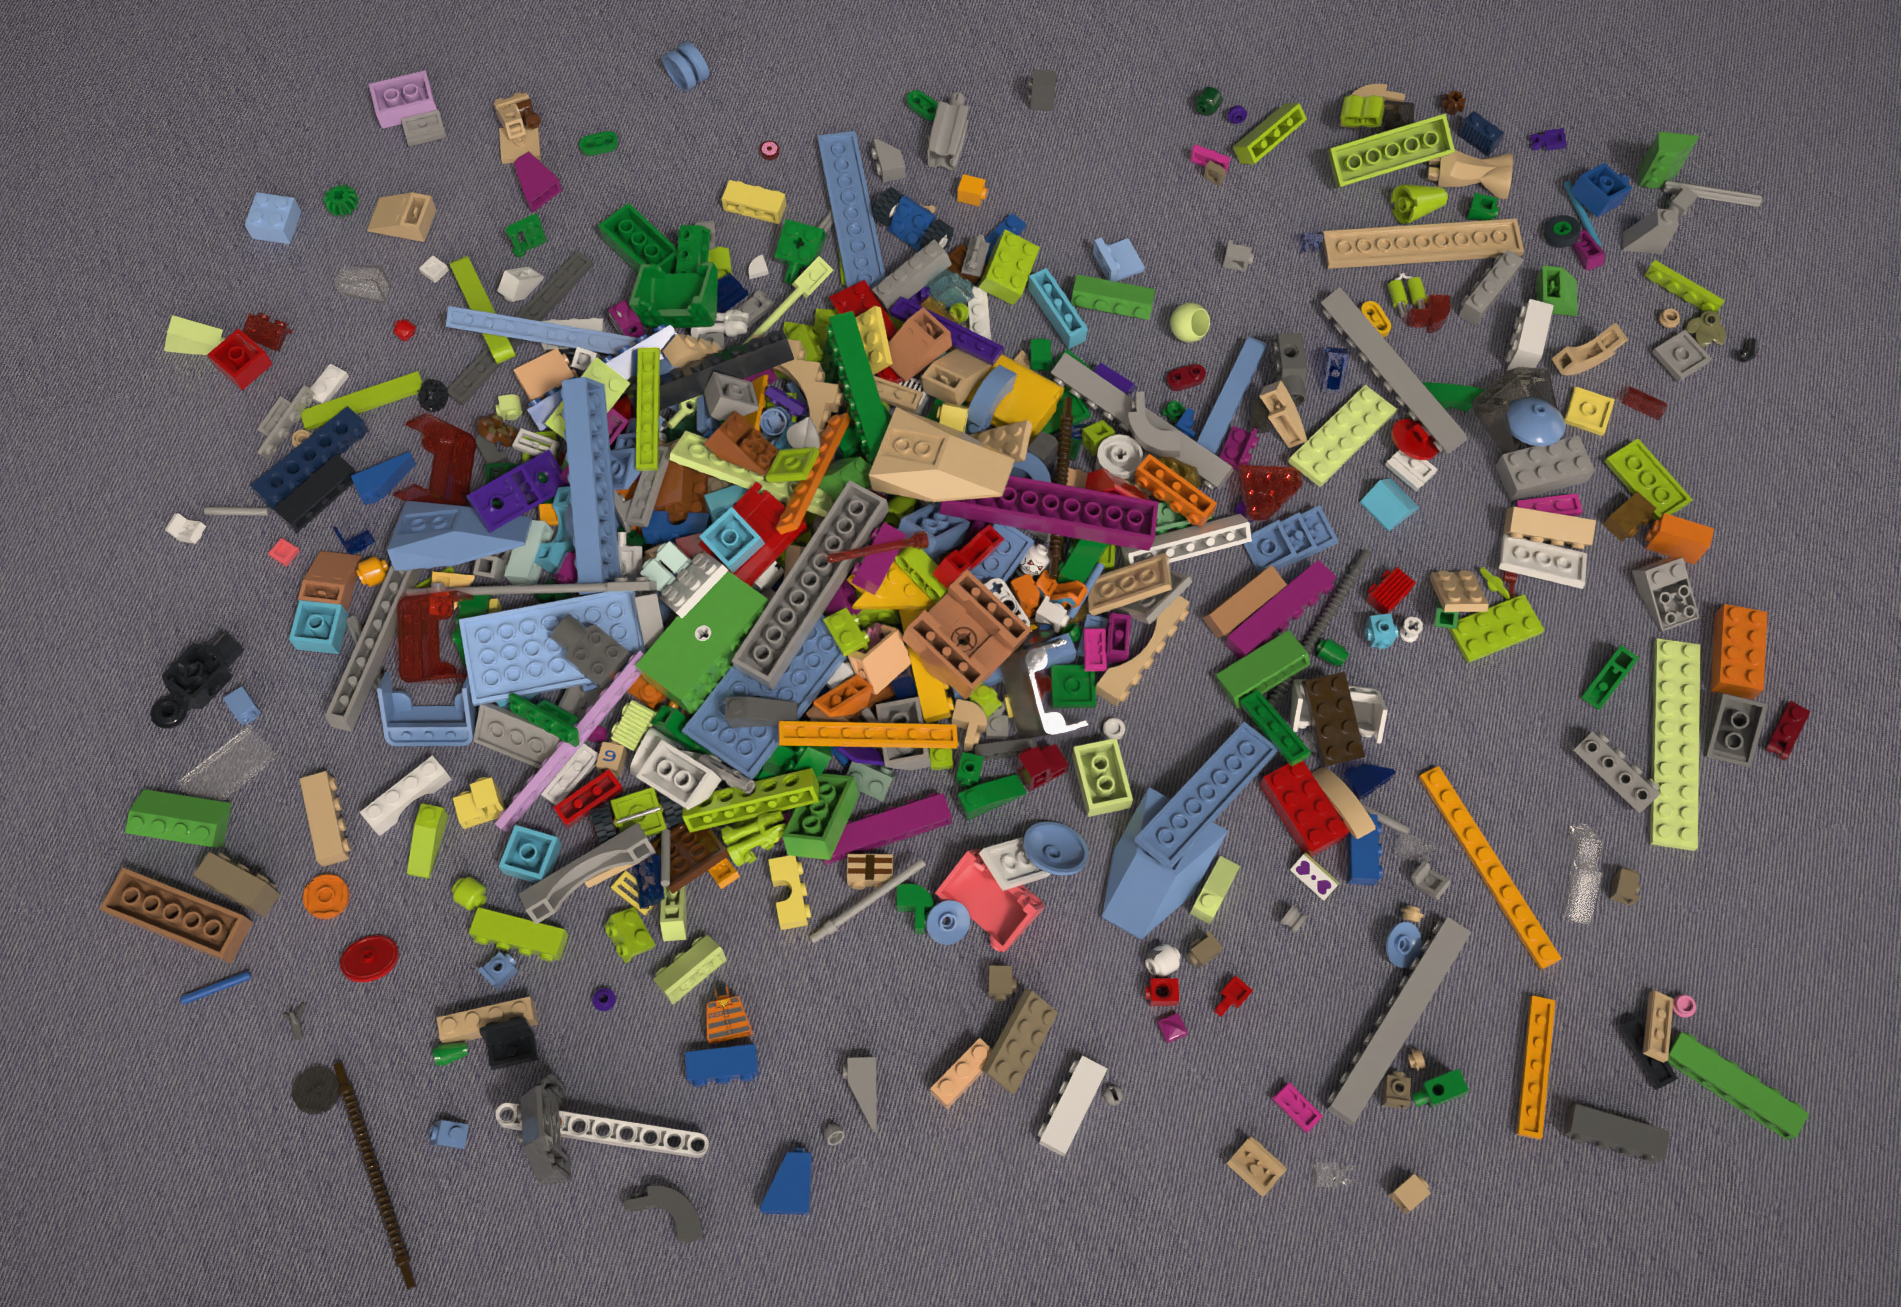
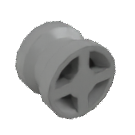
(1294, 919)

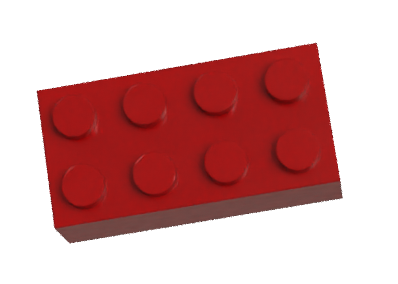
(1304, 808)

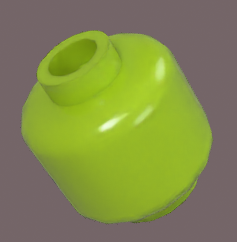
(469, 893)

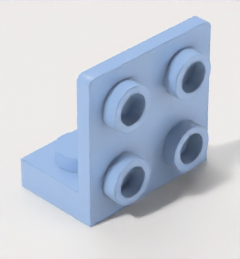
(1117, 260)

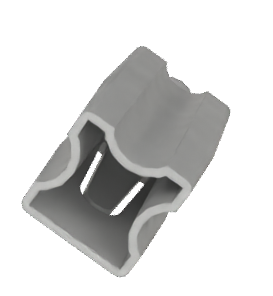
(948, 133)

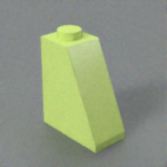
(191, 337)

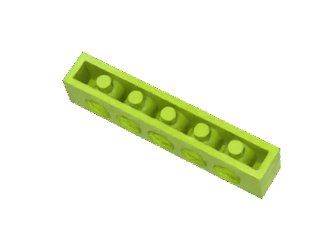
(768, 796)

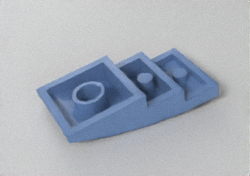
(624, 457)
(1291, 539)

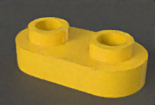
(1378, 317)

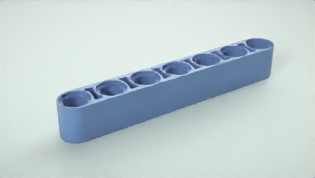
(1232, 394)

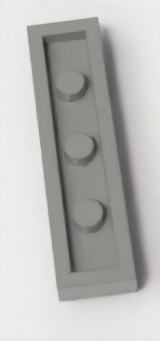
(648, 491)

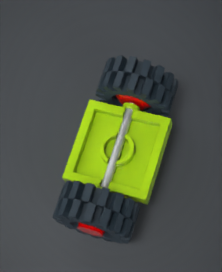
(636, 808)

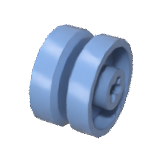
(685, 66)

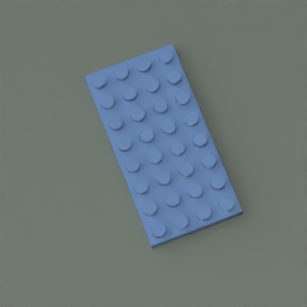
(751, 747)

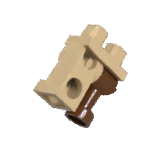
(513, 110)

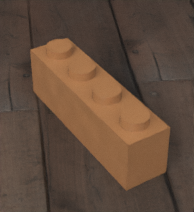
(1244, 601)

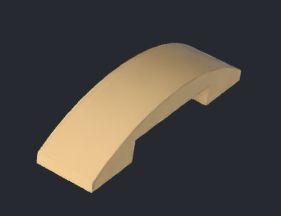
(1344, 802)

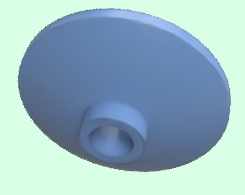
(954, 929)
(1403, 944)

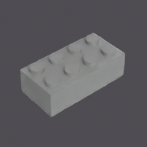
(1544, 468)

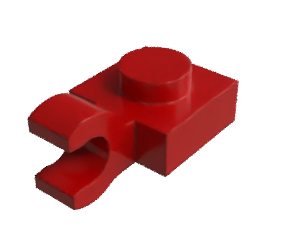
(1234, 994)

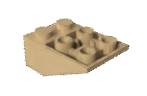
(403, 216)
(954, 376)

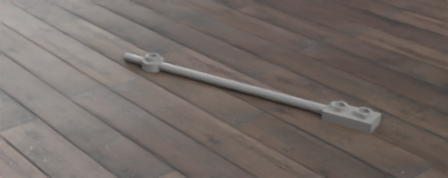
(620, 584)

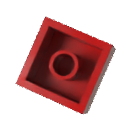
(240, 359)

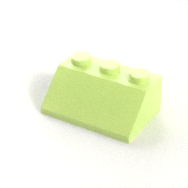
(690, 968)

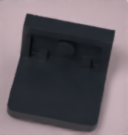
(510, 1042)

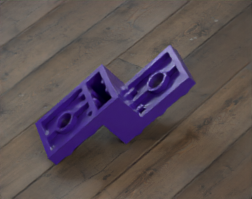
(517, 491)

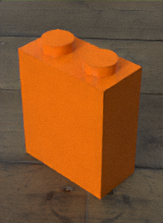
(1679, 538)

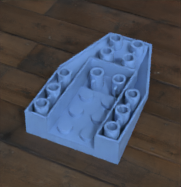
(448, 536)
(1143, 889)

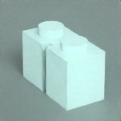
(671, 556)

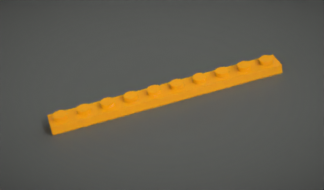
(1490, 868)

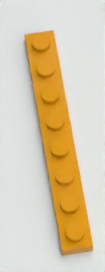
(867, 734)

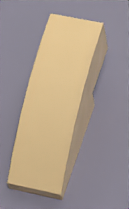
(1283, 414)

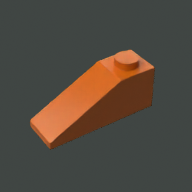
(846, 698)

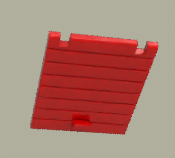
(763, 516)

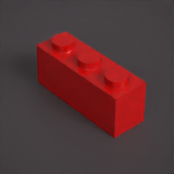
(588, 797)

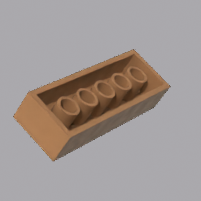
(176, 915)

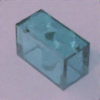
(951, 288)

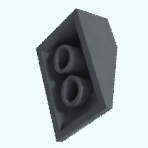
(1735, 729)

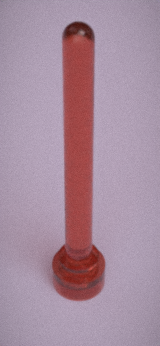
(918, 540)

